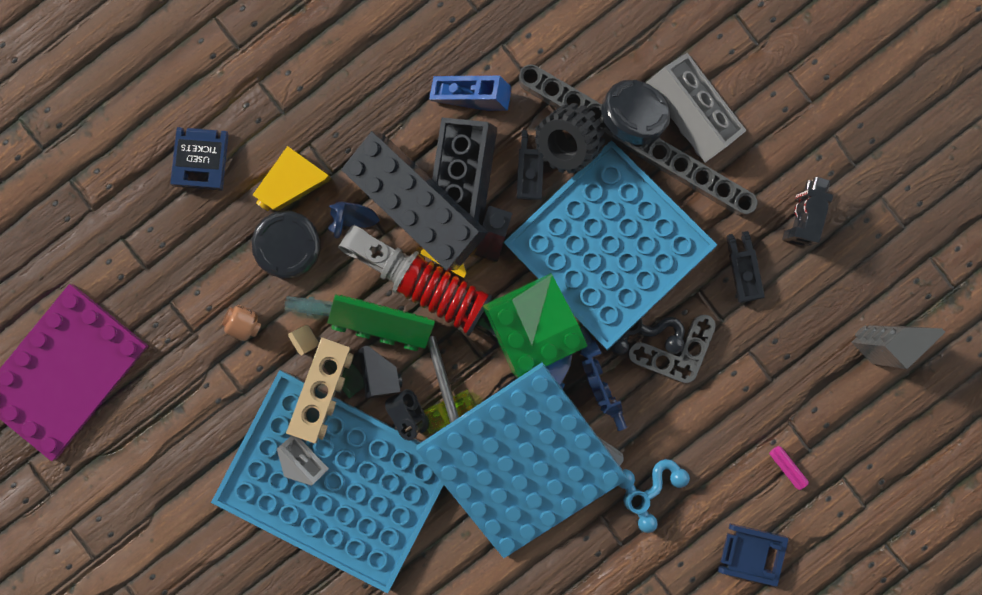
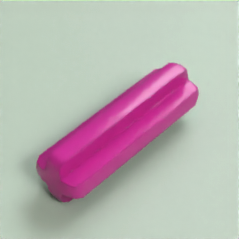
(789, 467)

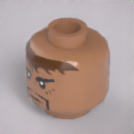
(241, 323)

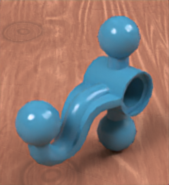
(679, 478)

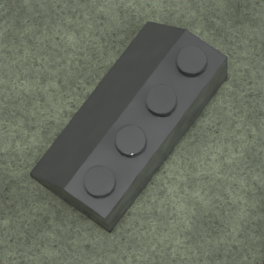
(895, 344)

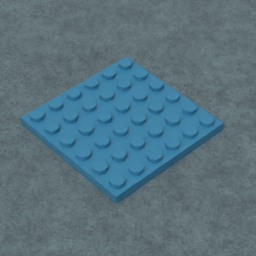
(611, 244)
(522, 461)

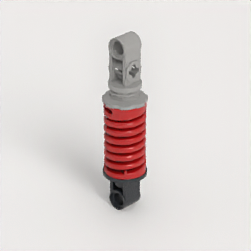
(416, 279)

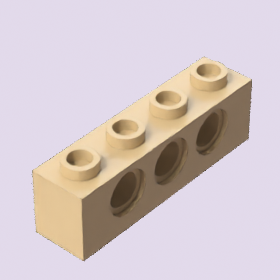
(299, 424)

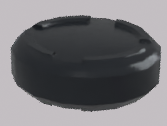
(635, 112)
(286, 244)

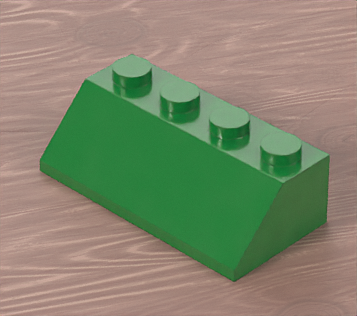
(380, 321)

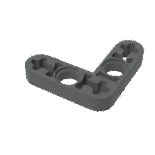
(684, 357)

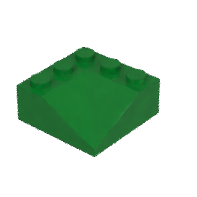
(534, 325)

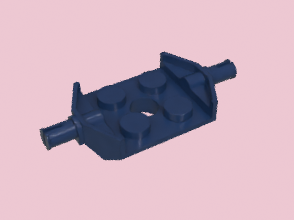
(600, 389)

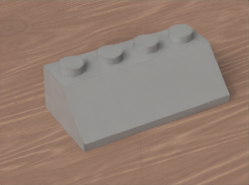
(697, 107)

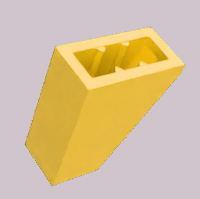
(289, 181)

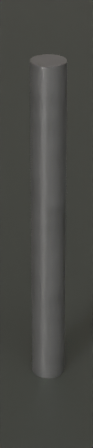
(442, 379)

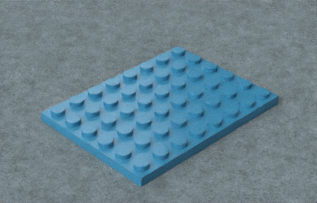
(358, 512)

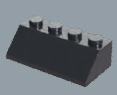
(465, 162)

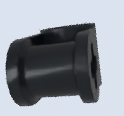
(406, 412)

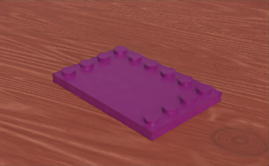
(64, 371)

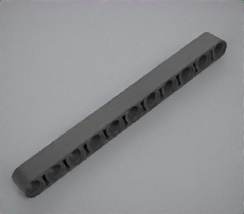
(692, 166)

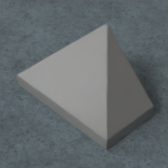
(300, 462)

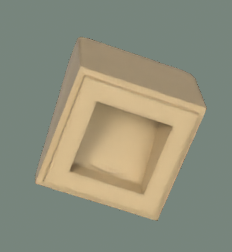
(303, 340)

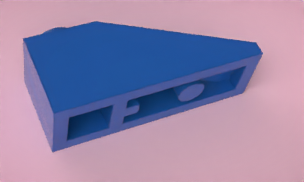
(474, 92)

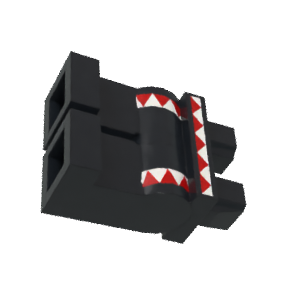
(809, 213)

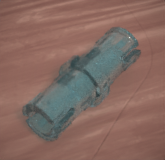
(308, 306)

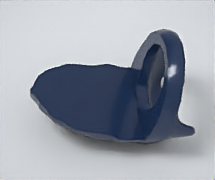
(351, 214)

